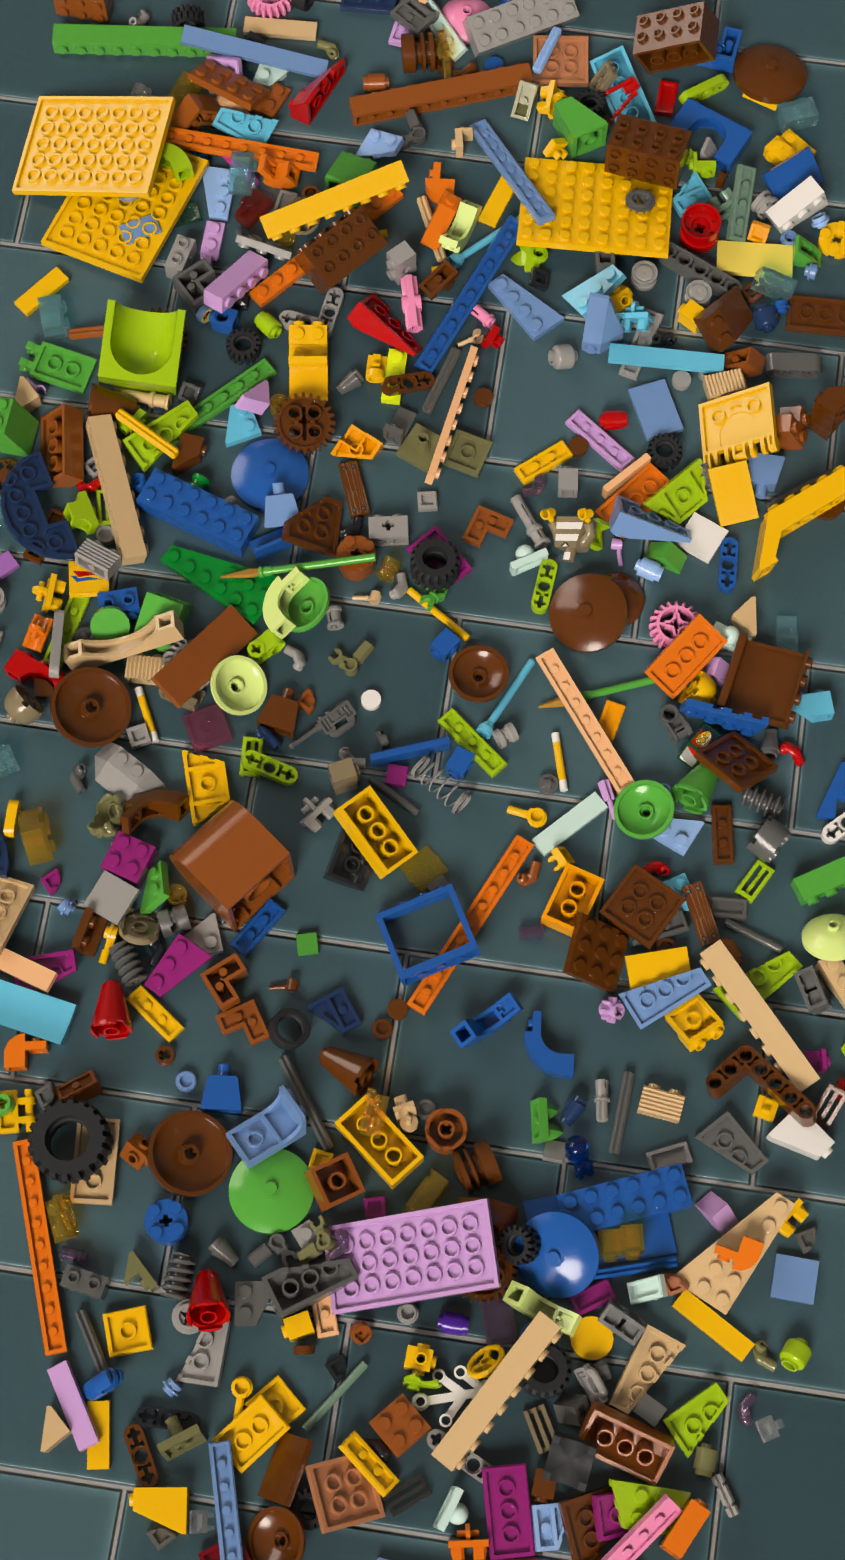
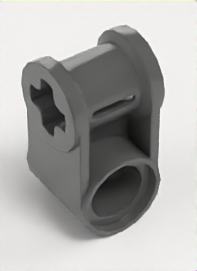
(675, 728)

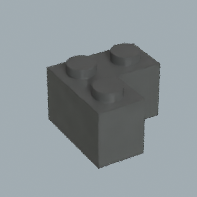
(192, 282)

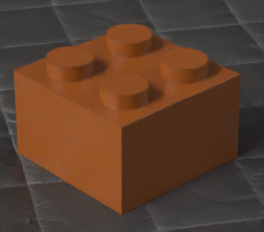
(334, 1182)
(400, 1426)

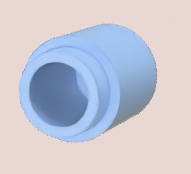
(649, 569)

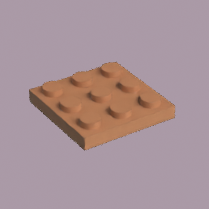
(566, 63)
(342, 1495)

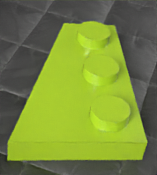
(695, 1417)

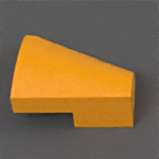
(357, 445)

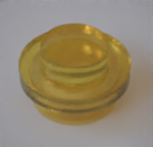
(287, 240)

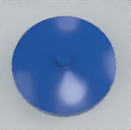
(265, 464)
(567, 1254)

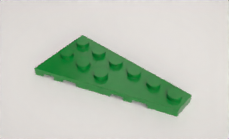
(205, 573)

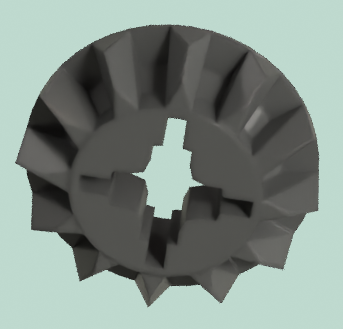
(644, 197)

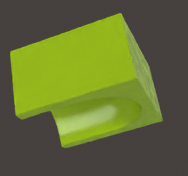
(141, 349)

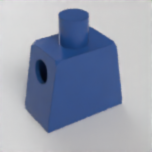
(222, 1092)

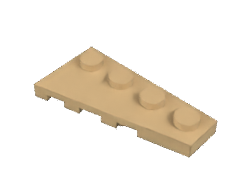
(647, 1362)

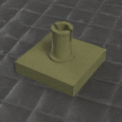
(419, 447)
(181, 1439)

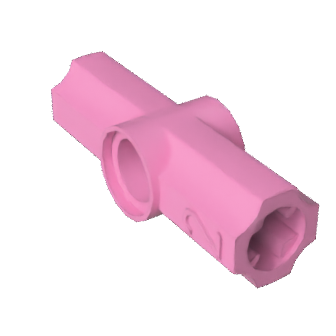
(411, 303)

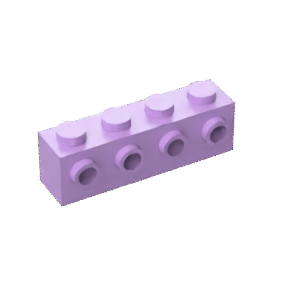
(235, 281)

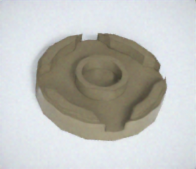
(139, 929)

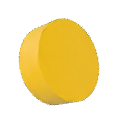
(375, 375)

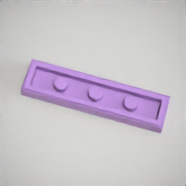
(600, 441)
(73, 1405)

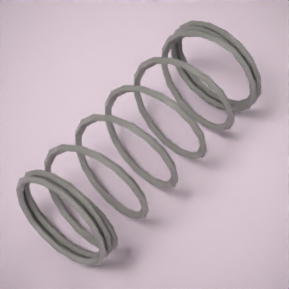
(463, 796)

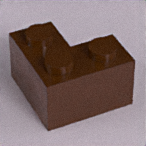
(502, 1214)

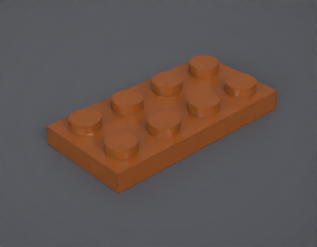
(228, 84)

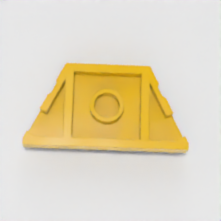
(205, 785)

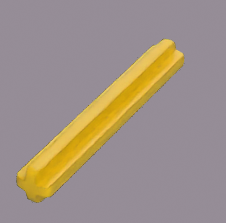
(147, 433)

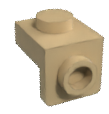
(461, 134)

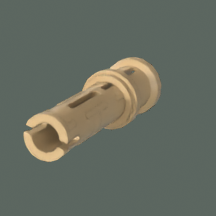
(151, 399)

